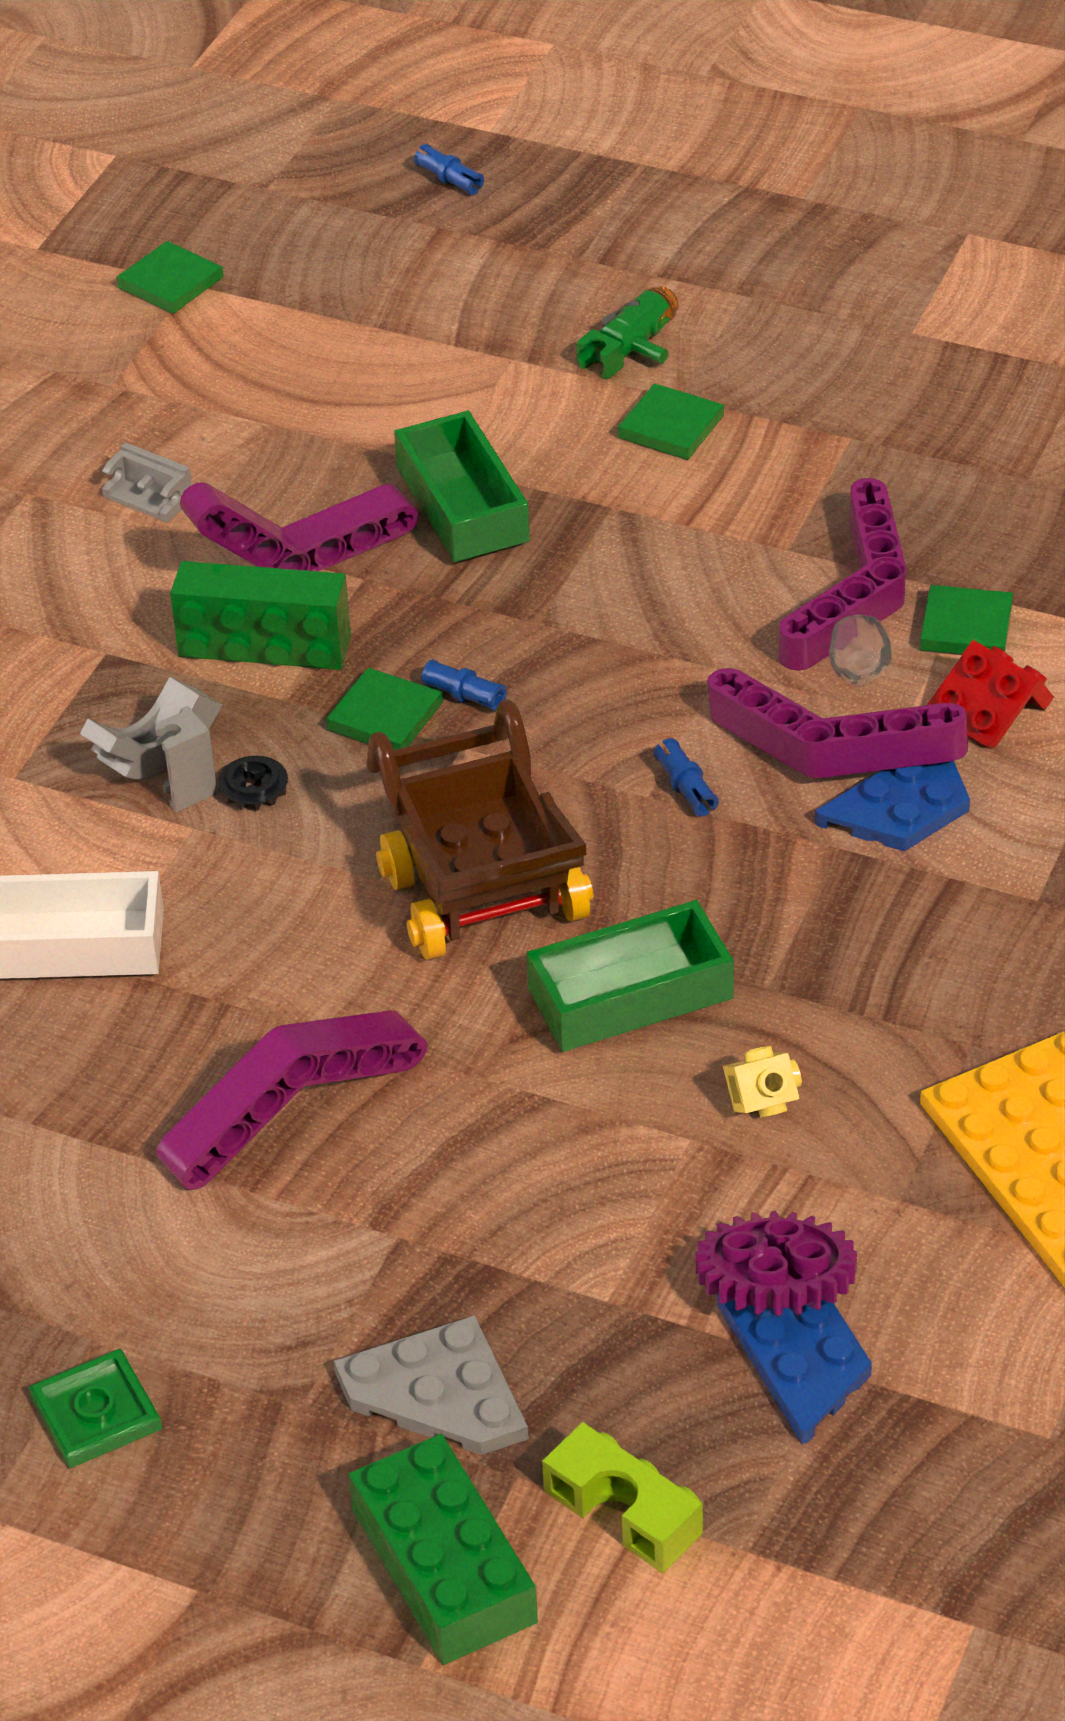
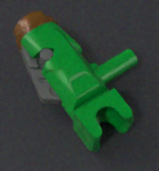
(628, 332)

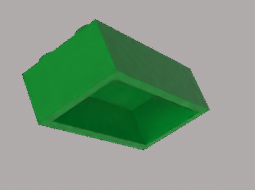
(462, 486)
(261, 615)
(630, 975)
(443, 1549)

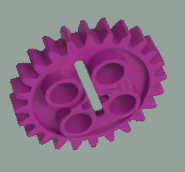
(776, 1263)

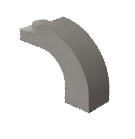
(137, 749)

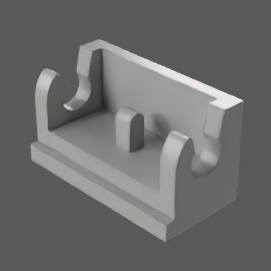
(146, 482)
(187, 759)

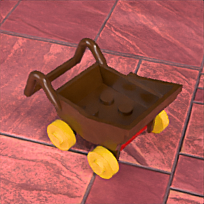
(476, 834)

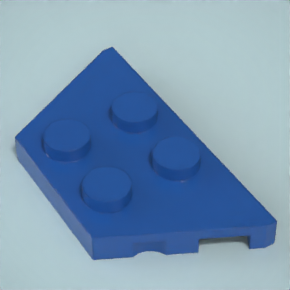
(900, 805)
(802, 1358)

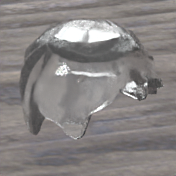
(859, 649)

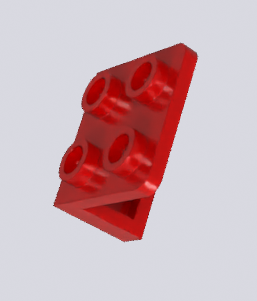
(991, 691)

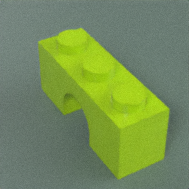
(595, 1470)

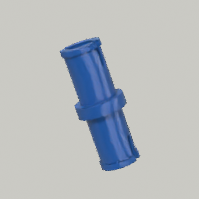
(449, 169)
(463, 684)
(686, 777)

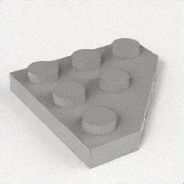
(436, 1386)

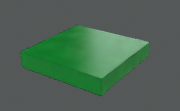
(170, 277)
(671, 421)
(965, 614)
(384, 705)
(95, 1408)

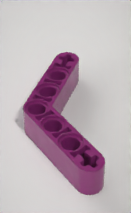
(309, 542)
(871, 591)
(840, 743)
(273, 1074)

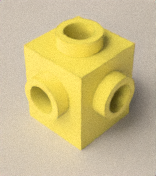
(748, 1085)

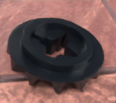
(255, 770)

